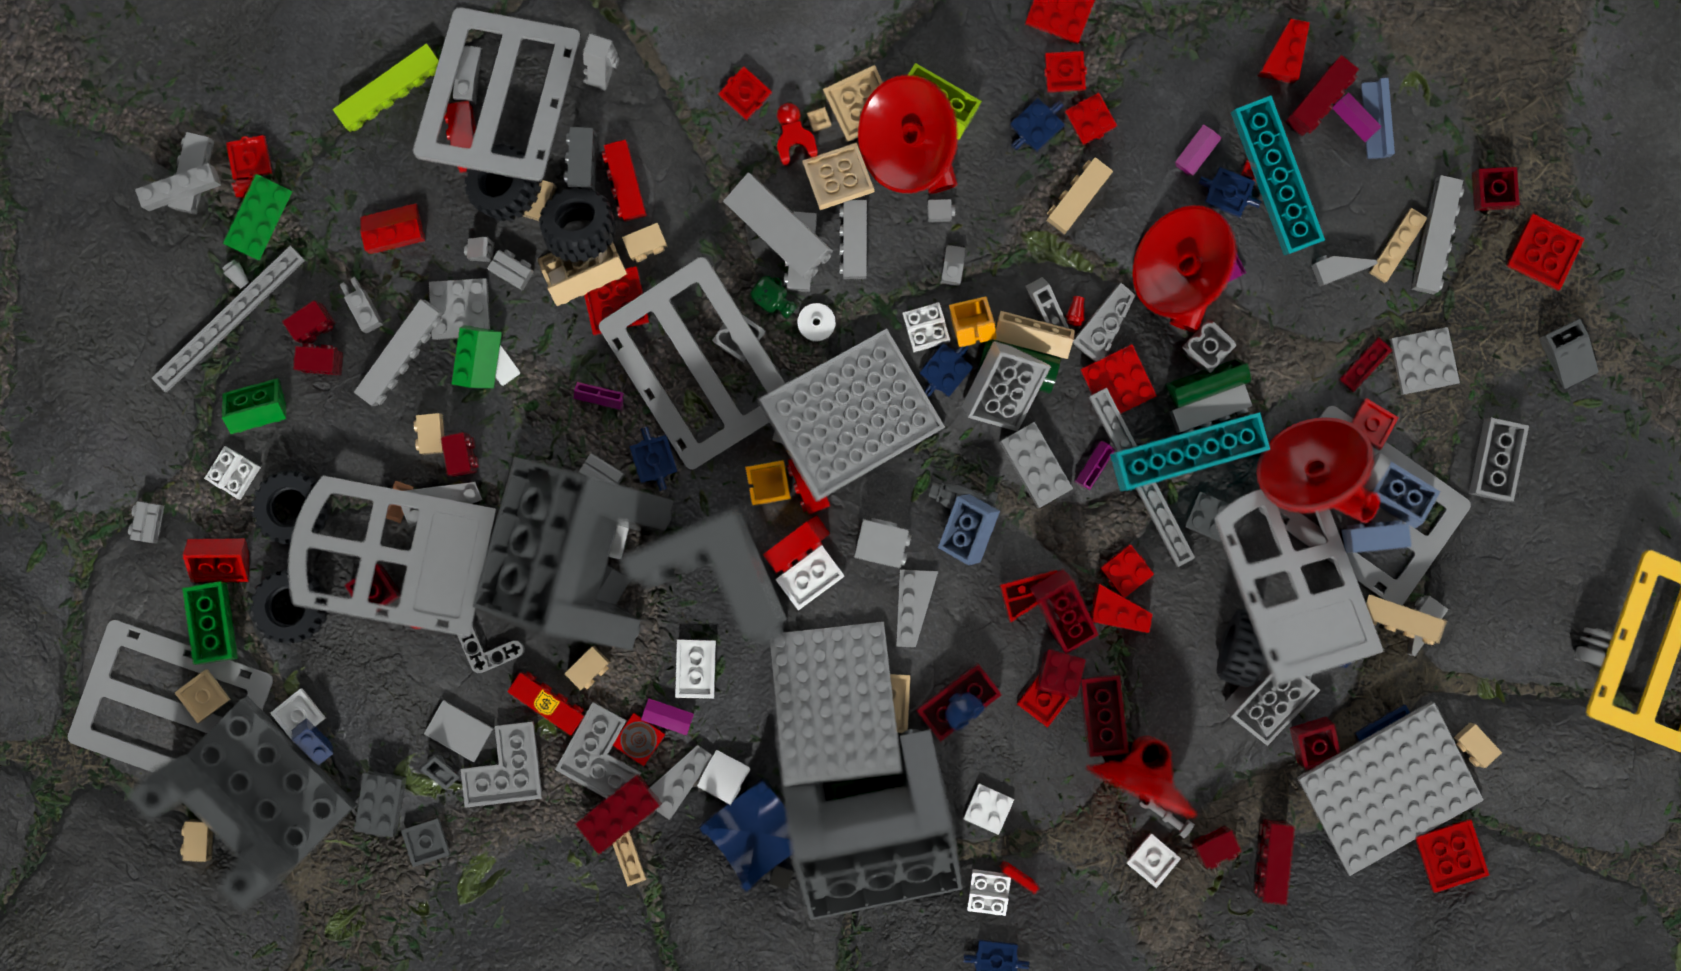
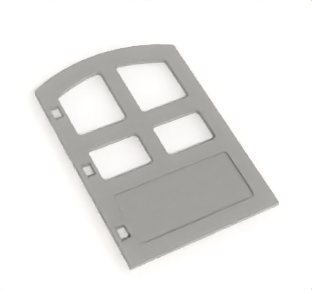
(441, 565)
(1313, 629)

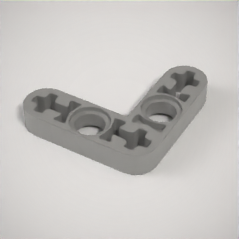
(487, 657)

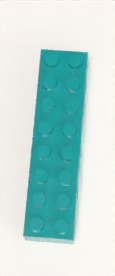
(1277, 175)
(1190, 452)

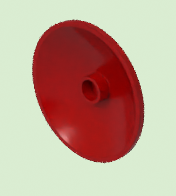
(909, 136)
(1184, 264)
(1319, 467)
(1147, 780)

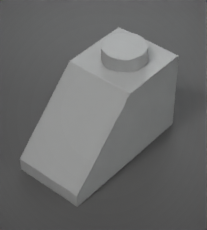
(479, 249)
(953, 265)

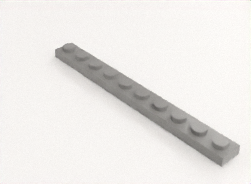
(228, 319)
(1149, 493)

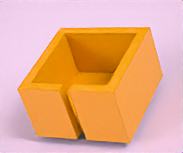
(972, 321)
(769, 483)

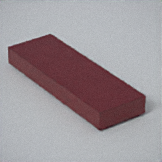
(1365, 364)

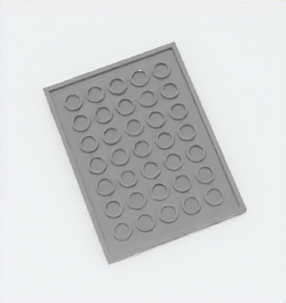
(851, 414)
(834, 704)
(1390, 788)

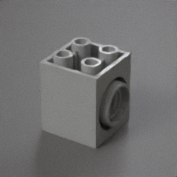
(882, 543)

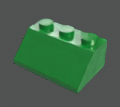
(476, 357)
(253, 406)

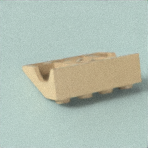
(574, 279)

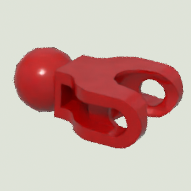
(793, 132)

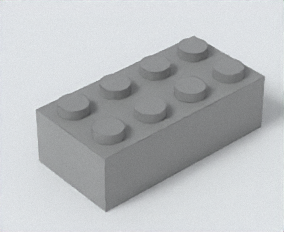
(1498, 459)
(1036, 465)

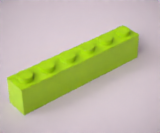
(387, 88)

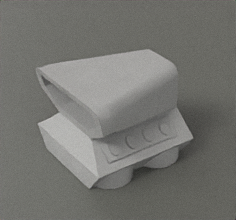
(727, 342)
(1208, 346)

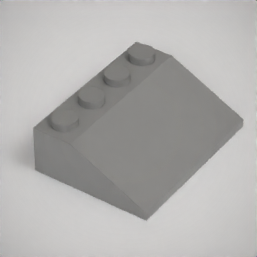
(1005, 387)
(1269, 707)

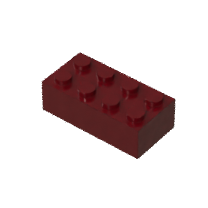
(1319, 99)
(1064, 611)
(972, 682)
(1103, 715)
(618, 814)
(1274, 861)

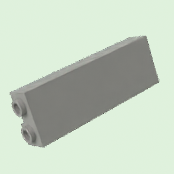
(778, 226)

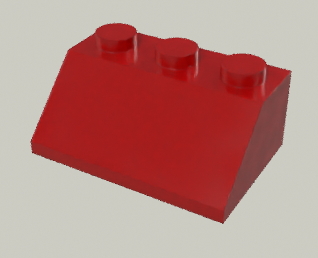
(391, 229)
(809, 503)
(217, 560)

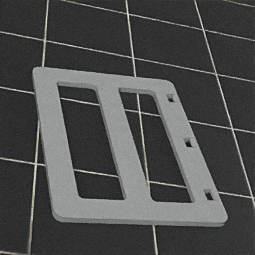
(546, 121)
(658, 301)
(1424, 547)
(101, 685)

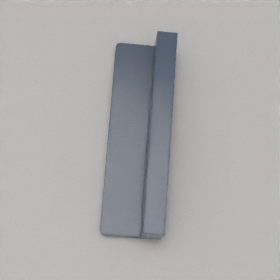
(1377, 103)

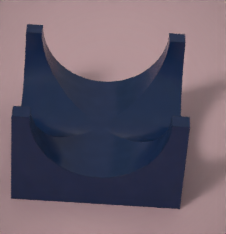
(751, 832)

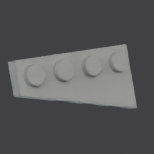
(1101, 328)
(457, 492)
(913, 601)
(679, 780)

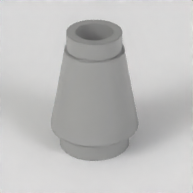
(236, 274)

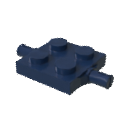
(1037, 125)
(1229, 192)
(945, 370)
(653, 459)
(996, 957)

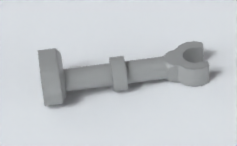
(1167, 817)

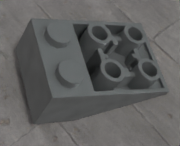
(1570, 353)

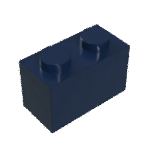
(312, 741)

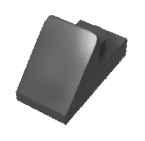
(439, 771)

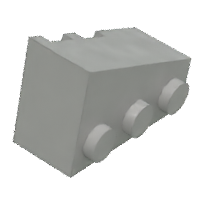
(600, 60)

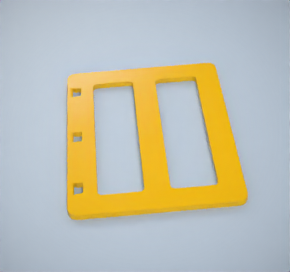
(1643, 721)

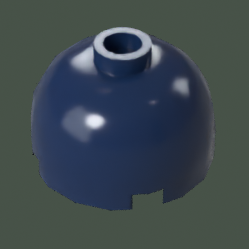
(963, 709)

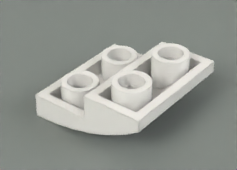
(926, 327)
(232, 472)
(723, 777)
(988, 892)

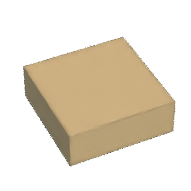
(819, 119)

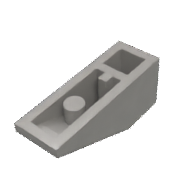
(467, 75)
(1336, 267)
(1046, 303)
(1428, 606)

